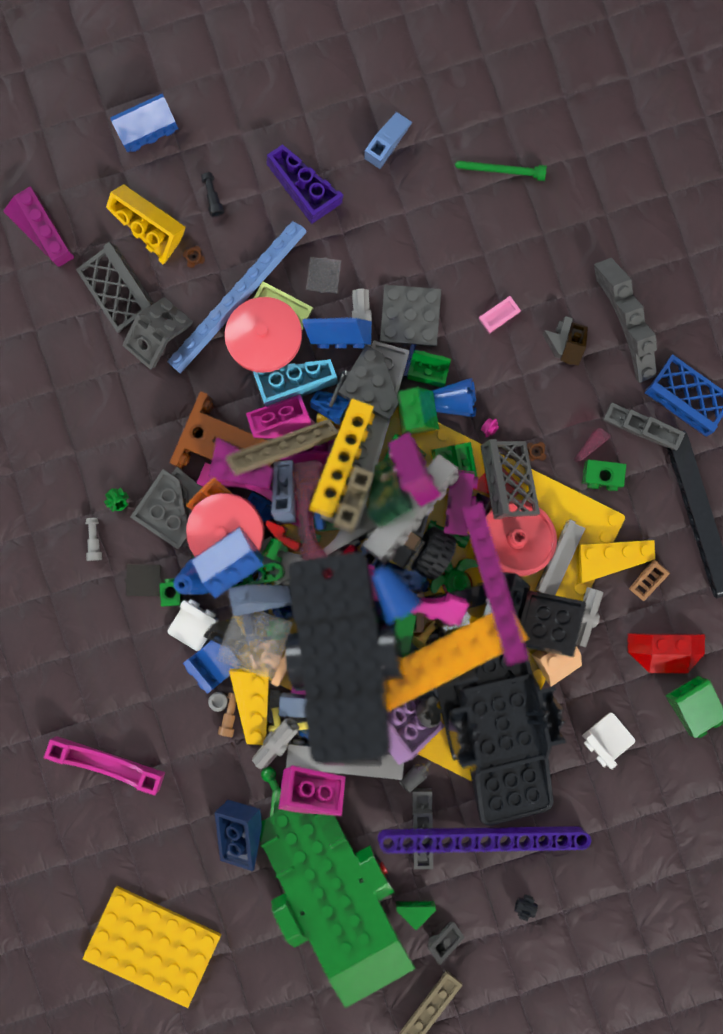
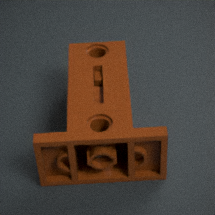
(212, 429)

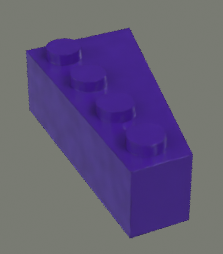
(306, 188)

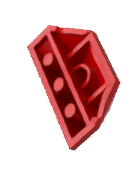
(666, 651)

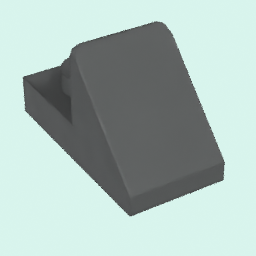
(557, 341)
(445, 942)

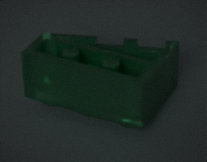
(387, 497)

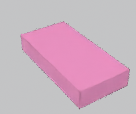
(499, 314)

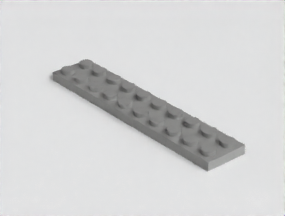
(396, 362)

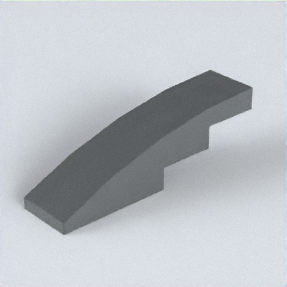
(643, 426)
(422, 820)

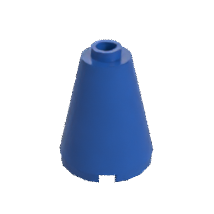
(456, 398)
(189, 581)
(393, 594)

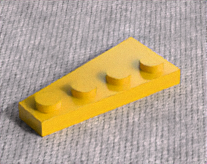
(607, 558)
(252, 702)

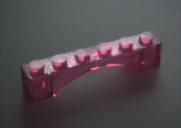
(307, 480)

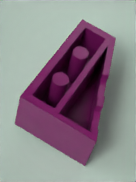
(221, 470)
(413, 470)
(458, 497)

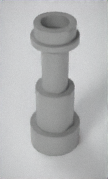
(93, 543)

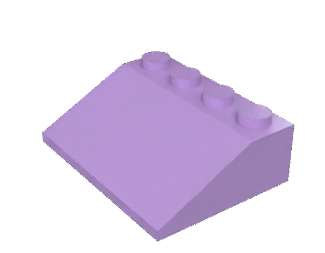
(407, 732)

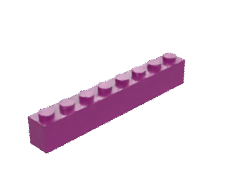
(494, 584)

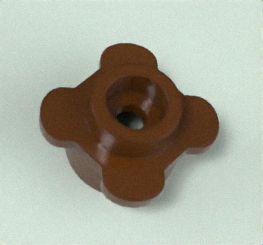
(191, 252)
(541, 451)

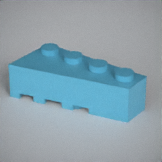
(295, 380)

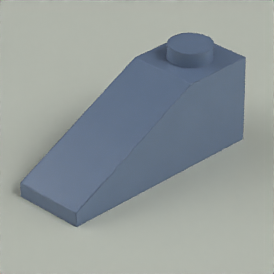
(283, 497)
(257, 598)

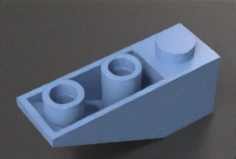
(386, 140)

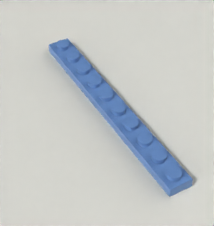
(237, 296)

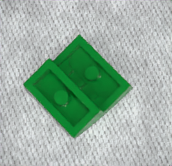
(459, 455)

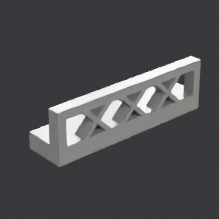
(559, 563)

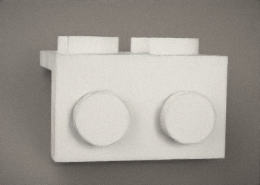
(192, 624)
(608, 739)

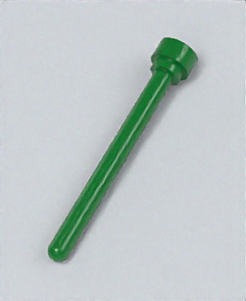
(537, 172)

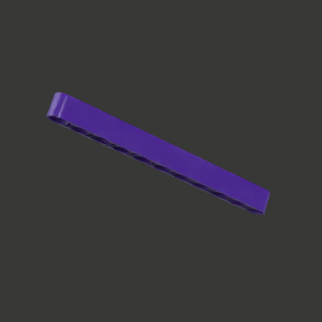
(476, 834)

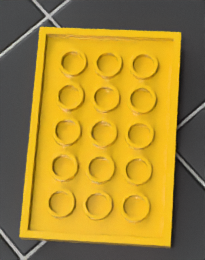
(152, 946)

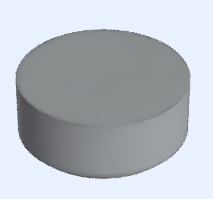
(218, 701)

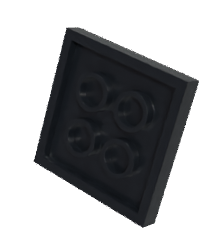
(552, 623)

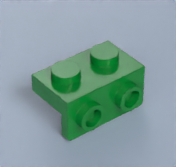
(429, 368)

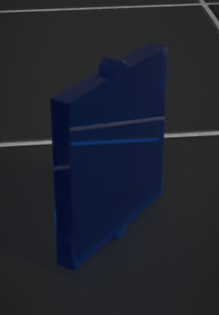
(409, 360)

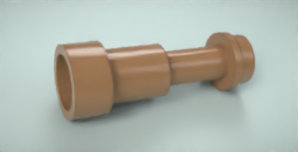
(226, 728)

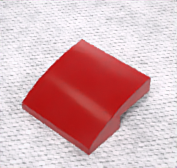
(279, 532)

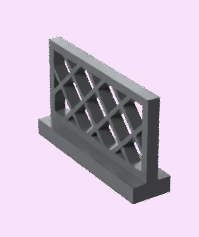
(125, 274)
(497, 479)

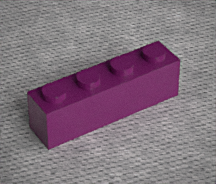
(33, 219)

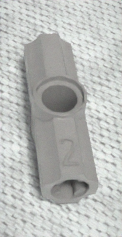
(361, 305)
(591, 616)
(275, 743)

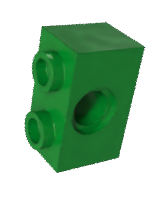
(615, 473)

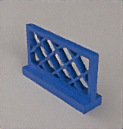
(684, 409)

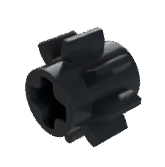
(526, 907)

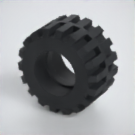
(435, 553)

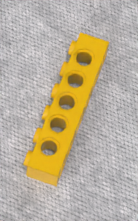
(356, 412)

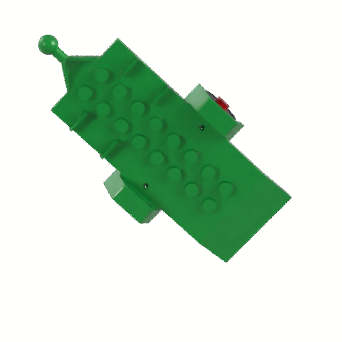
(332, 899)

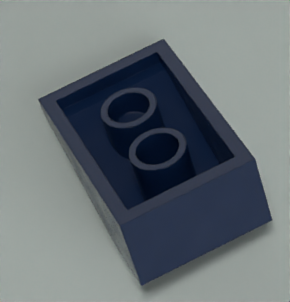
(238, 833)

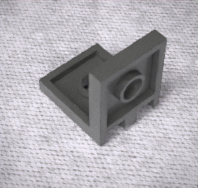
(155, 331)

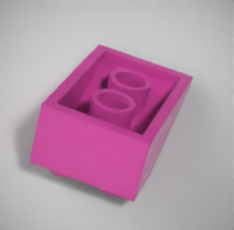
(279, 418)
(311, 791)

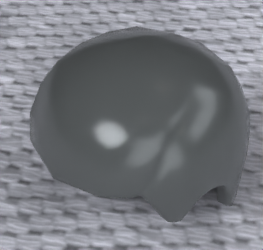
(428, 712)

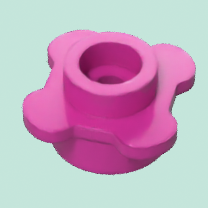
(490, 427)

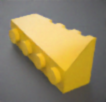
(146, 221)

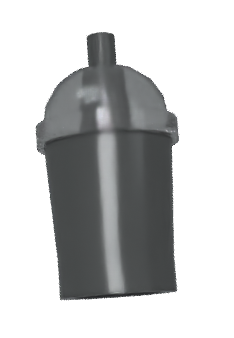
(415, 776)

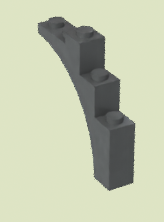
(630, 313)

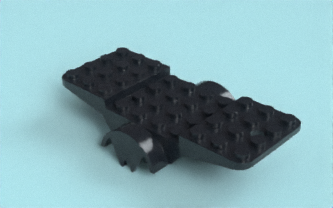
(341, 658)
(506, 739)

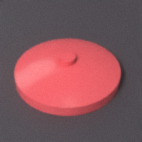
(263, 334)
(220, 516)
(523, 542)

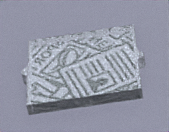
(323, 275)

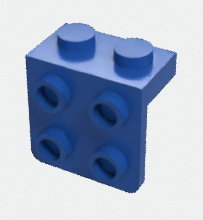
(206, 668)

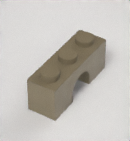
(353, 500)

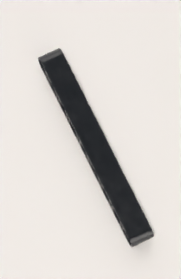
(699, 513)

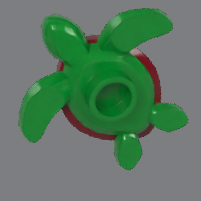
(454, 578)

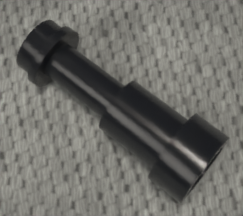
(215, 207)

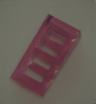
(595, 440)

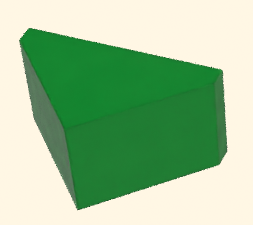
(415, 911)

